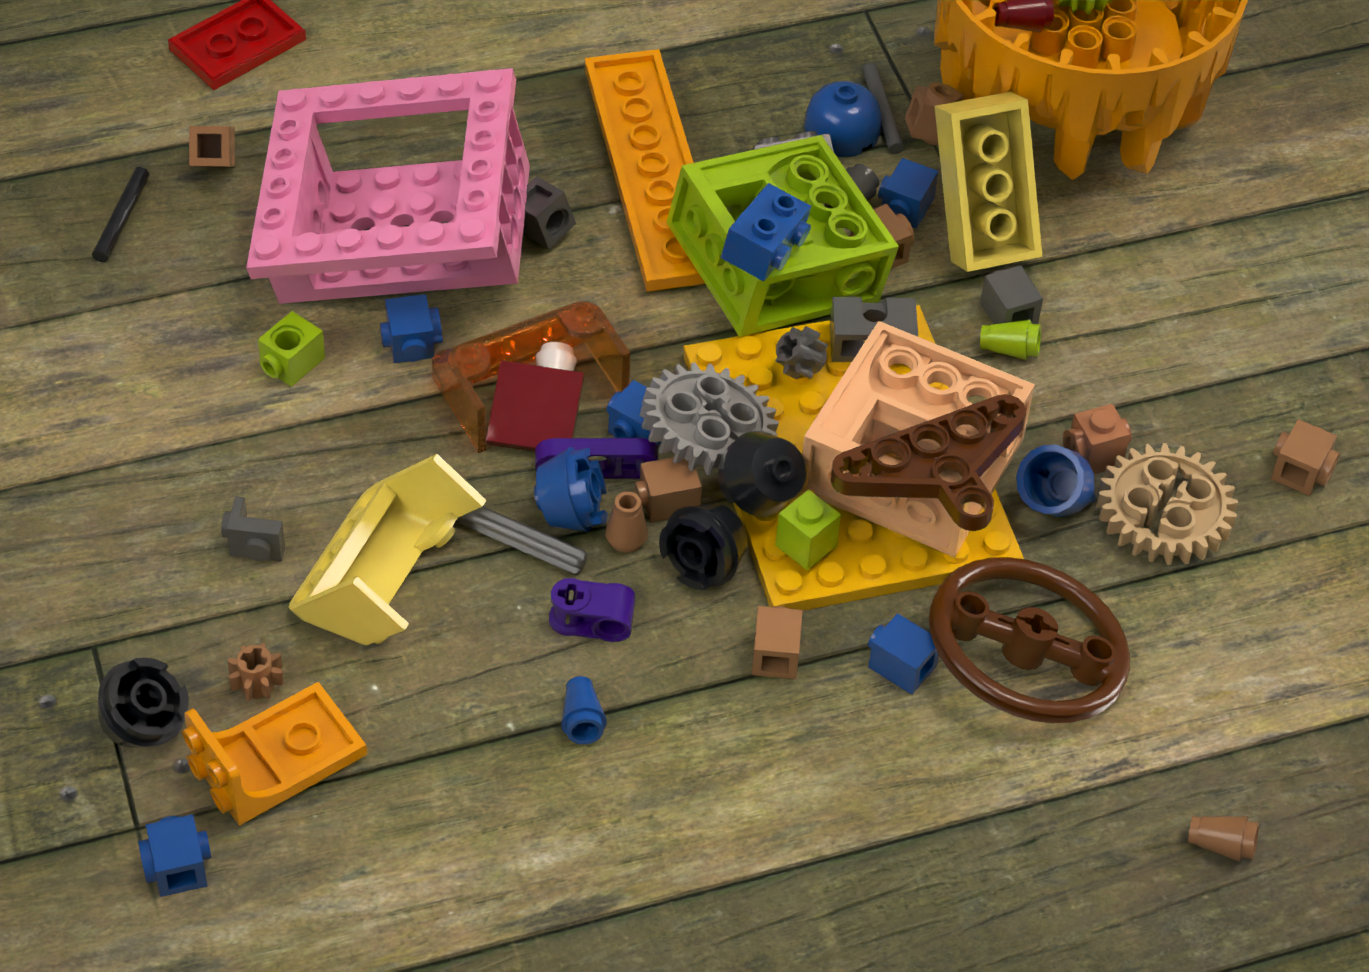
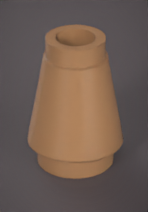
(627, 524)
(1225, 835)

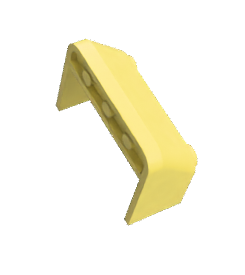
(378, 547)

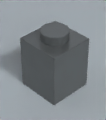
(1011, 296)

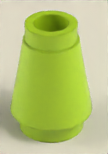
(1013, 339)

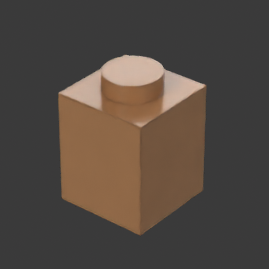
(211, 146)
(667, 487)
(777, 642)

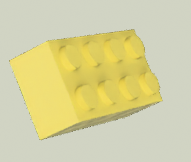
(988, 181)

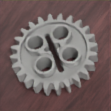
(702, 414)

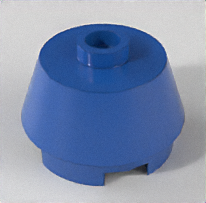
(571, 490)

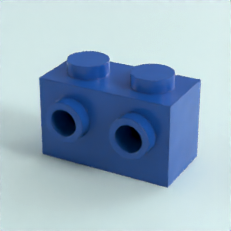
(767, 232)

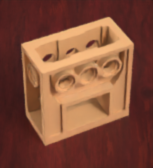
(879, 402)

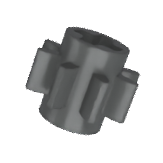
(801, 352)

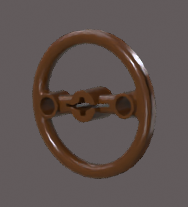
(1029, 639)

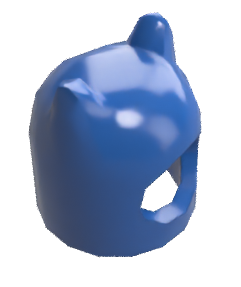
(1055, 481)

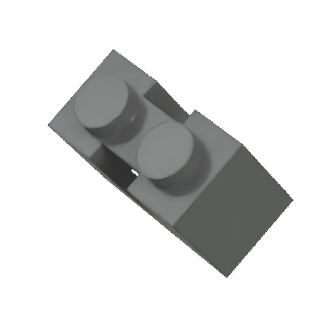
(853, 322)

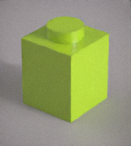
(808, 529)

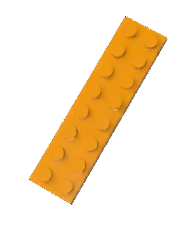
(646, 157)

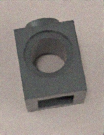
(546, 213)

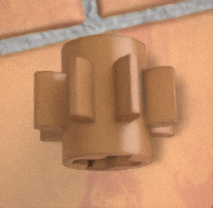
(255, 671)

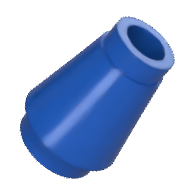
(582, 712)

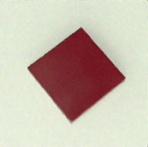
(533, 405)

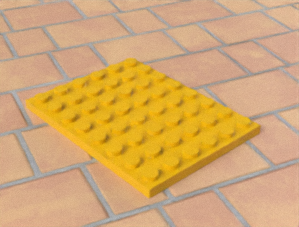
(867, 555)

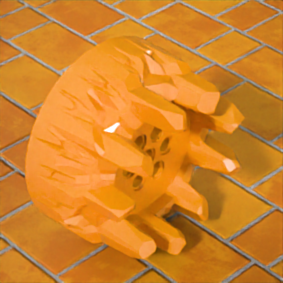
(1120, 68)

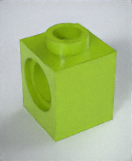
(291, 349)

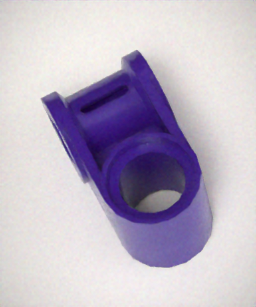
(596, 609)

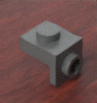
(252, 536)

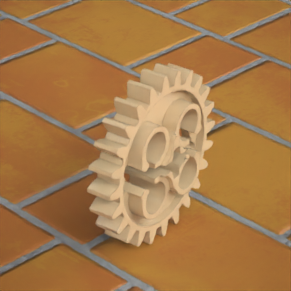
(1191, 519)

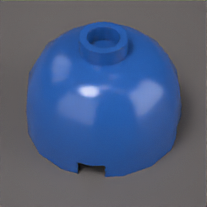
(847, 114)

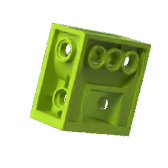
(825, 266)

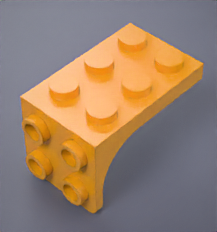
(272, 752)

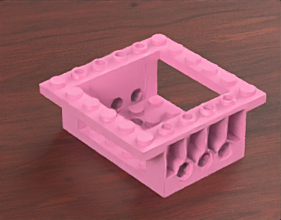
(314, 219)

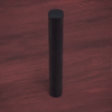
(120, 214)

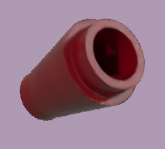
(1024, 14)

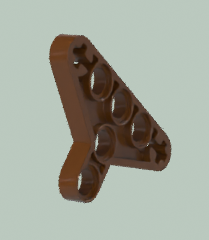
(919, 470)

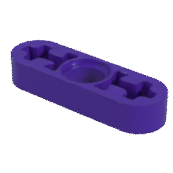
(630, 450)

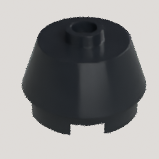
(762, 473)
(704, 544)
(141, 703)

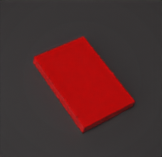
(236, 41)

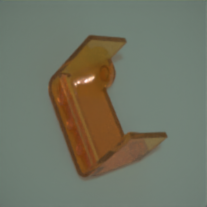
(480, 357)

